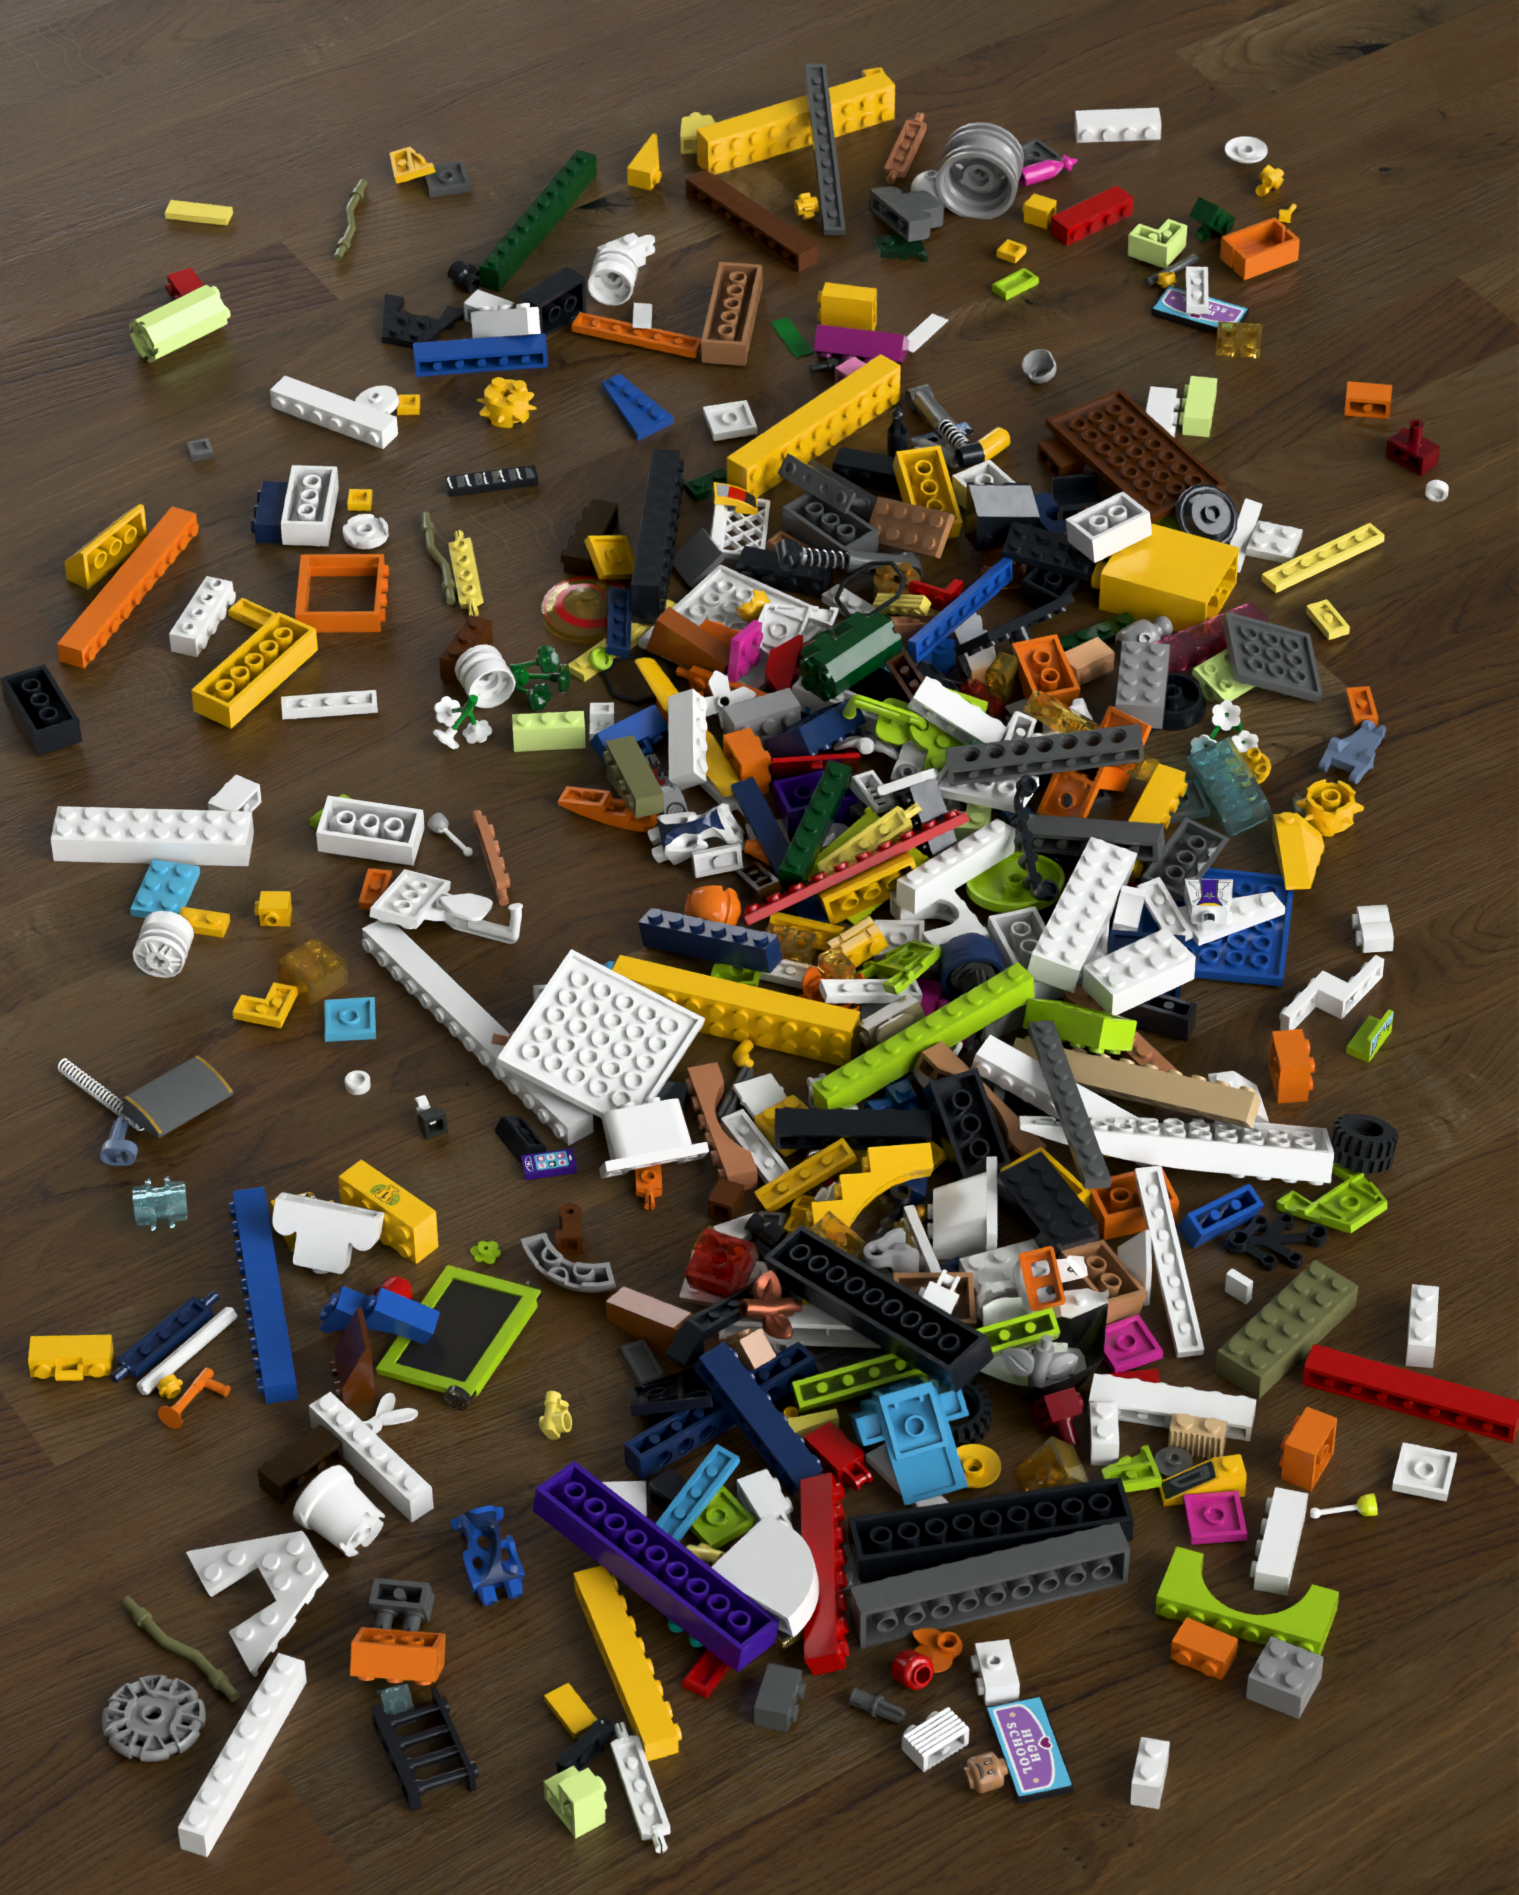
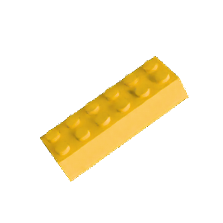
(254, 670)

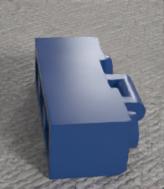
(645, 727)

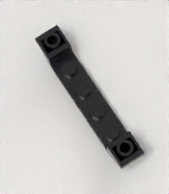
(689, 1341)

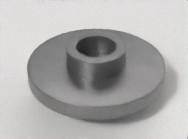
(1172, 1461)

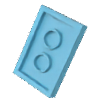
(165, 888)

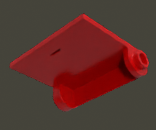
(807, 764)

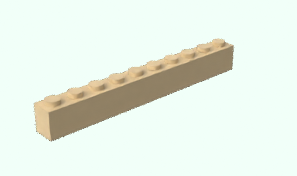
(1158, 1088)

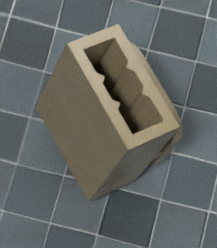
(890, 1021)

